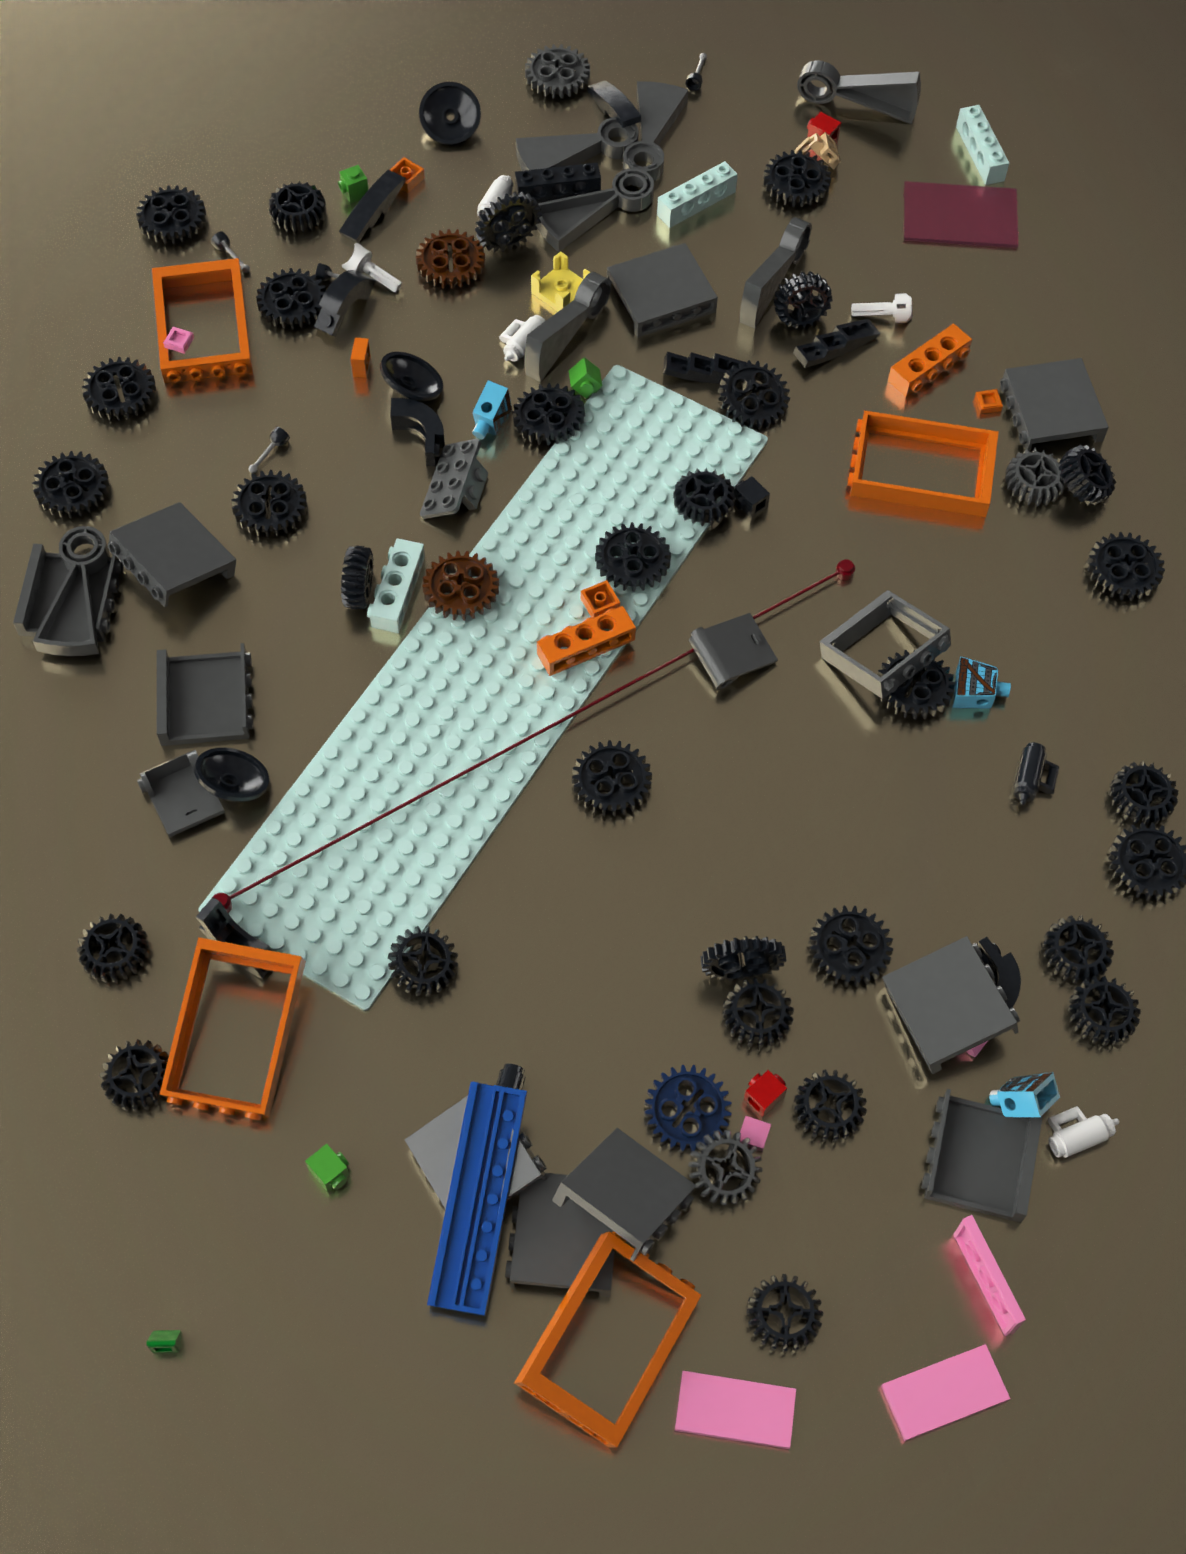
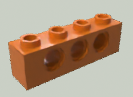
(930, 360)
(579, 650)

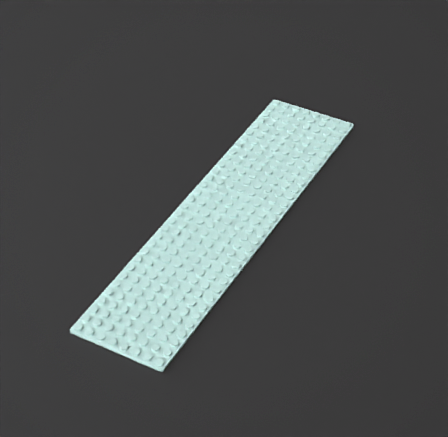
(470, 692)

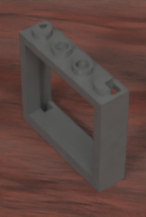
(868, 618)

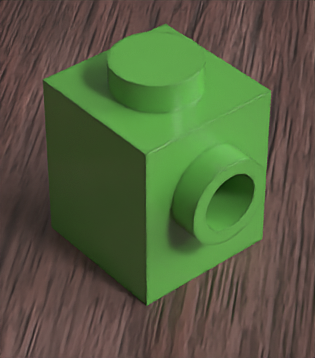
(353, 183)
(585, 378)
(328, 1168)

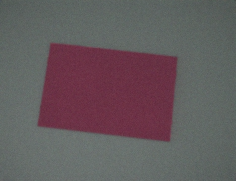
(960, 214)

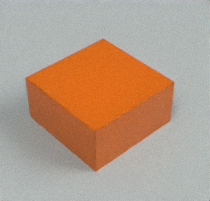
(412, 172)
(360, 357)
(599, 598)

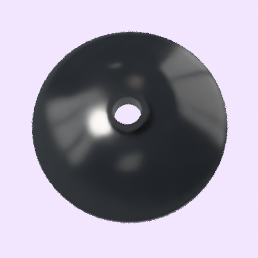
(446, 100)
(411, 376)
(231, 774)

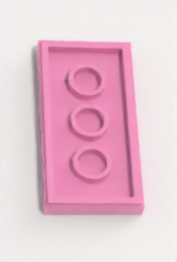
(989, 1276)
(945, 1392)
(735, 1409)

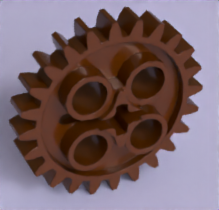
(434, 261)
(460, 585)

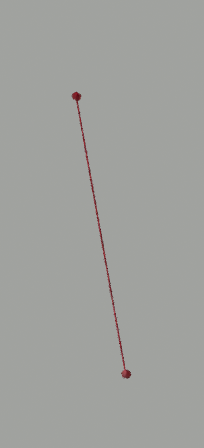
(844, 571)

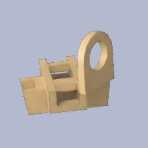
(823, 146)

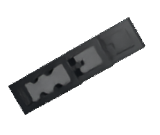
(614, 103)
(372, 204)
(835, 344)
(699, 367)

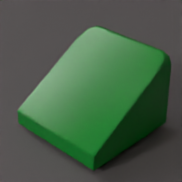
(164, 1341)

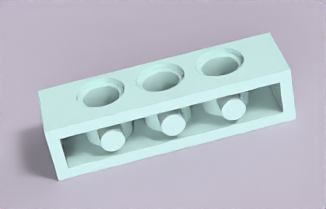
(982, 145)
(697, 194)
(391, 616)

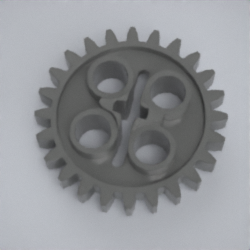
(557, 71)

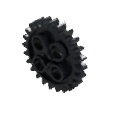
(797, 178)
(171, 214)
(508, 222)
(290, 298)
(102, 394)
(753, 394)
(548, 414)
(71, 484)
(253, 498)
(633, 556)
(1125, 566)
(927, 696)
(604, 760)
(1149, 861)
(864, 930)
(759, 957)

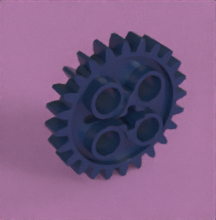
(668, 1094)

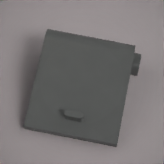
(731, 649)
(178, 794)

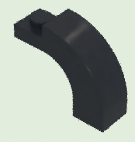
(338, 298)
(420, 418)
(219, 926)
(1004, 969)

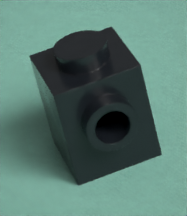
(751, 497)

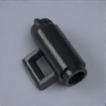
(1030, 773)

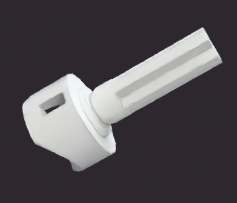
(361, 262)
(901, 315)

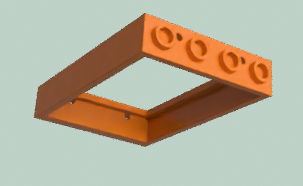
(207, 366)
(930, 432)
(241, 955)
(562, 1401)

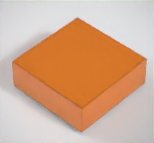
(988, 401)

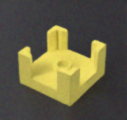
(559, 285)

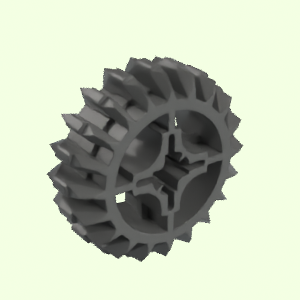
(1022, 473)
(721, 1179)

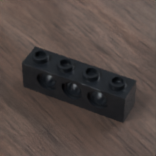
(558, 182)

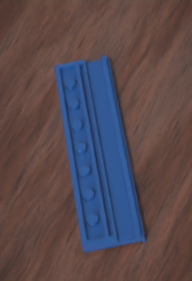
(474, 1206)

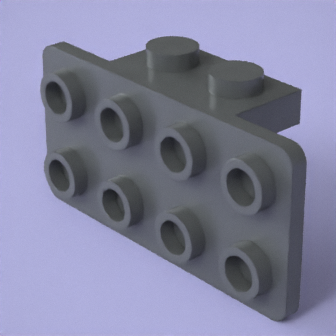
(455, 480)

